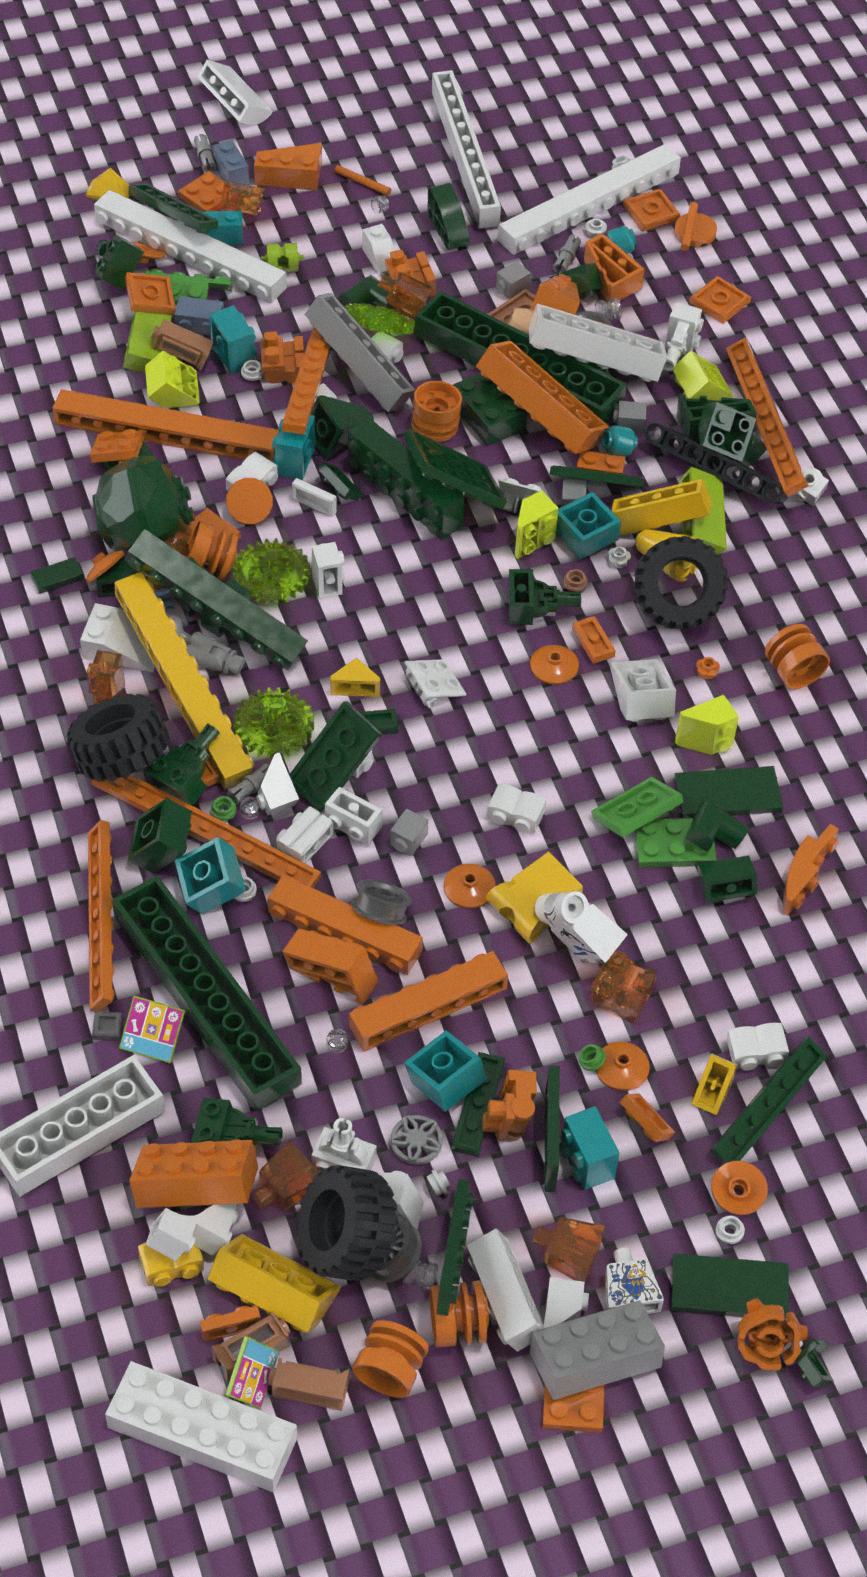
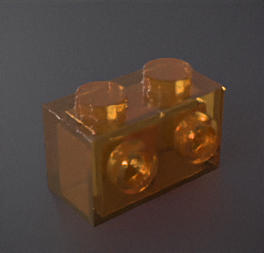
(106, 676)

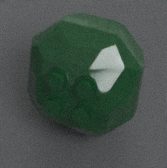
(139, 497)

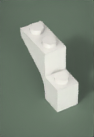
(177, 1233)

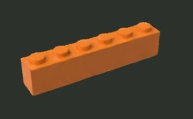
(334, 918)
(427, 1000)

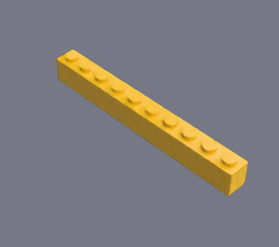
(181, 676)

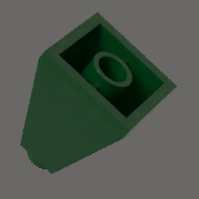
(332, 423)

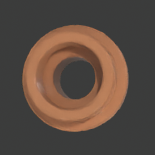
(575, 580)

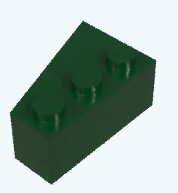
(690, 412)

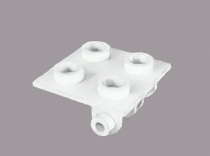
(514, 491)
(433, 680)

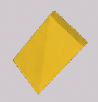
(107, 181)

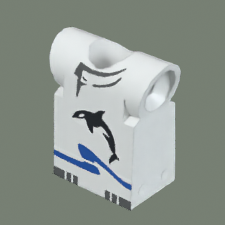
(580, 925)

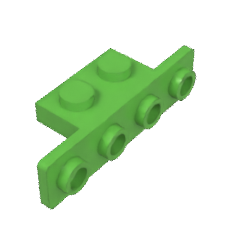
(193, 286)

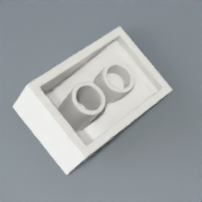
(111, 631)
(643, 690)

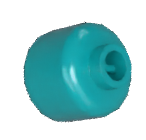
(623, 238)
(619, 441)

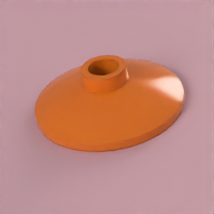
(149, 253)
(103, 563)
(554, 664)
(468, 894)
(623, 1076)
(744, 1177)

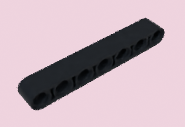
(706, 459)

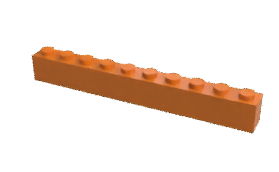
(163, 425)

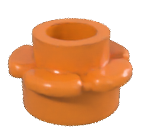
(707, 672)

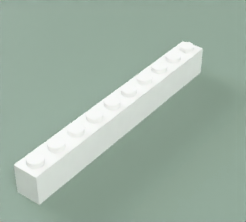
(466, 149)
(588, 199)
(190, 246)

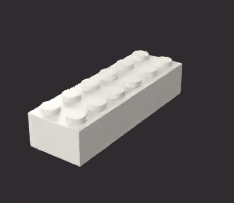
(597, 343)
(78, 1125)
(201, 1426)

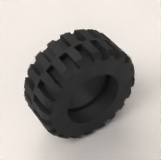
(713, 577)
(117, 737)
(346, 1223)

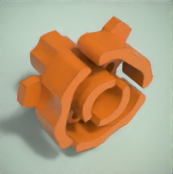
(769, 1334)

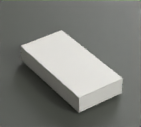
(314, 497)

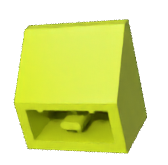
(171, 382)
(535, 524)

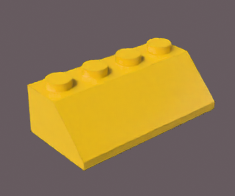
(273, 1282)

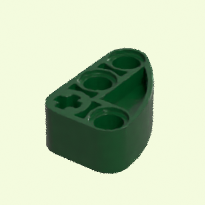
(447, 216)

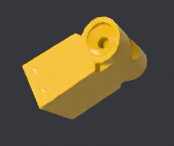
(517, 898)

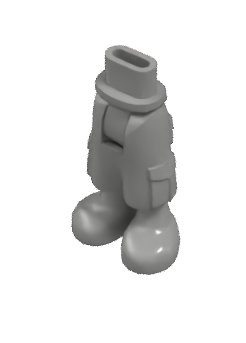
(209, 652)

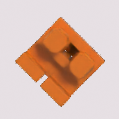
(415, 267)
(281, 359)
(514, 1108)

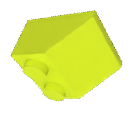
(700, 378)
(708, 726)

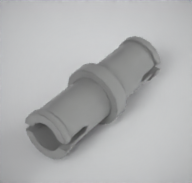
(205, 153)
(567, 254)
(249, 785)

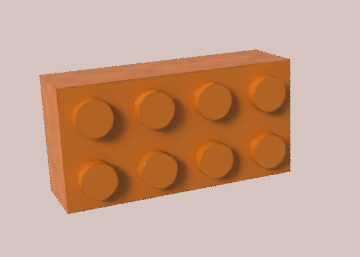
(194, 1173)

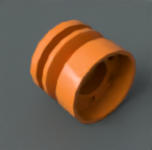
(436, 410)
(213, 551)
(797, 656)
(465, 1316)
(390, 1358)

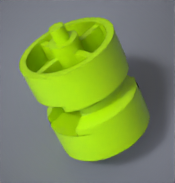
(283, 257)

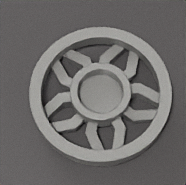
(416, 1139)

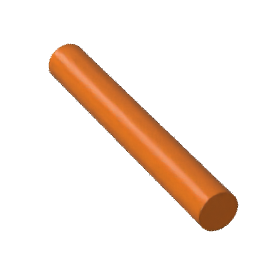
(363, 180)
(689, 226)

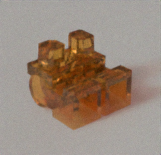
(623, 987)

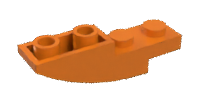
(806, 866)

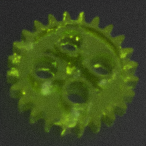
(381, 318)
(272, 570)
(274, 722)

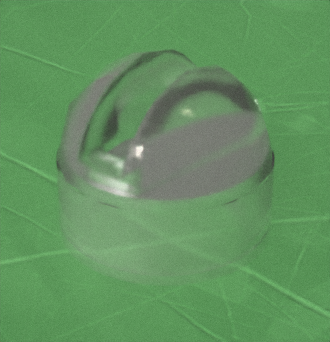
(379, 204)
(252, 808)
(339, 1042)

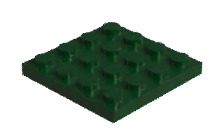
(454, 469)

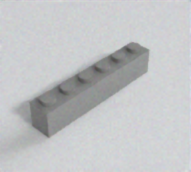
(359, 352)

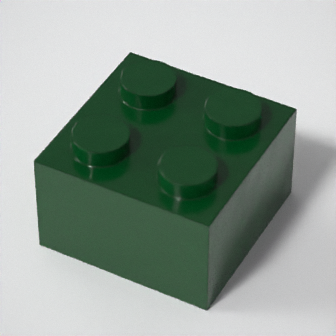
(160, 835)

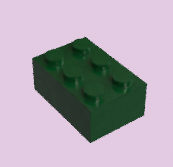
(489, 410)

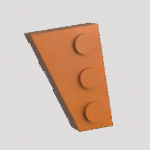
(289, 167)
(617, 270)
(558, 294)
(333, 961)

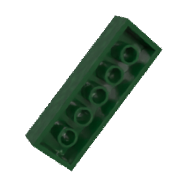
(396, 473)

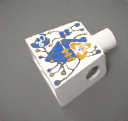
(631, 1281)

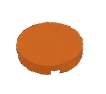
(703, 231)
(249, 500)

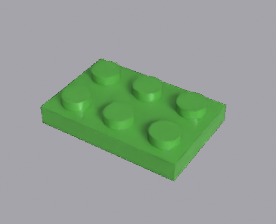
(637, 806)
(665, 845)

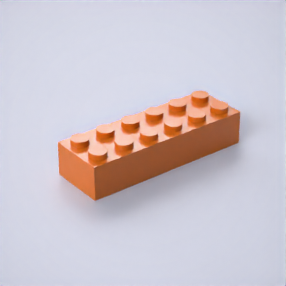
(542, 397)

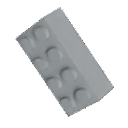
(596, 1349)

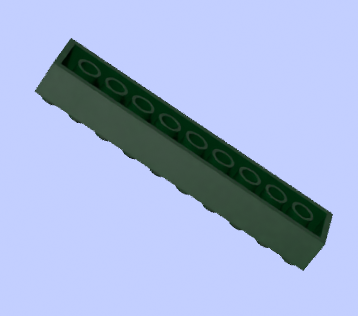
(470, 332)
(207, 992)

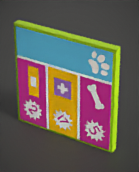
(152, 1029)
(252, 1372)

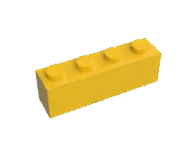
(662, 506)

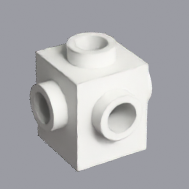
(816, 487)

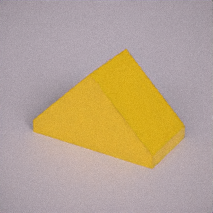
(355, 680)
(714, 1084)

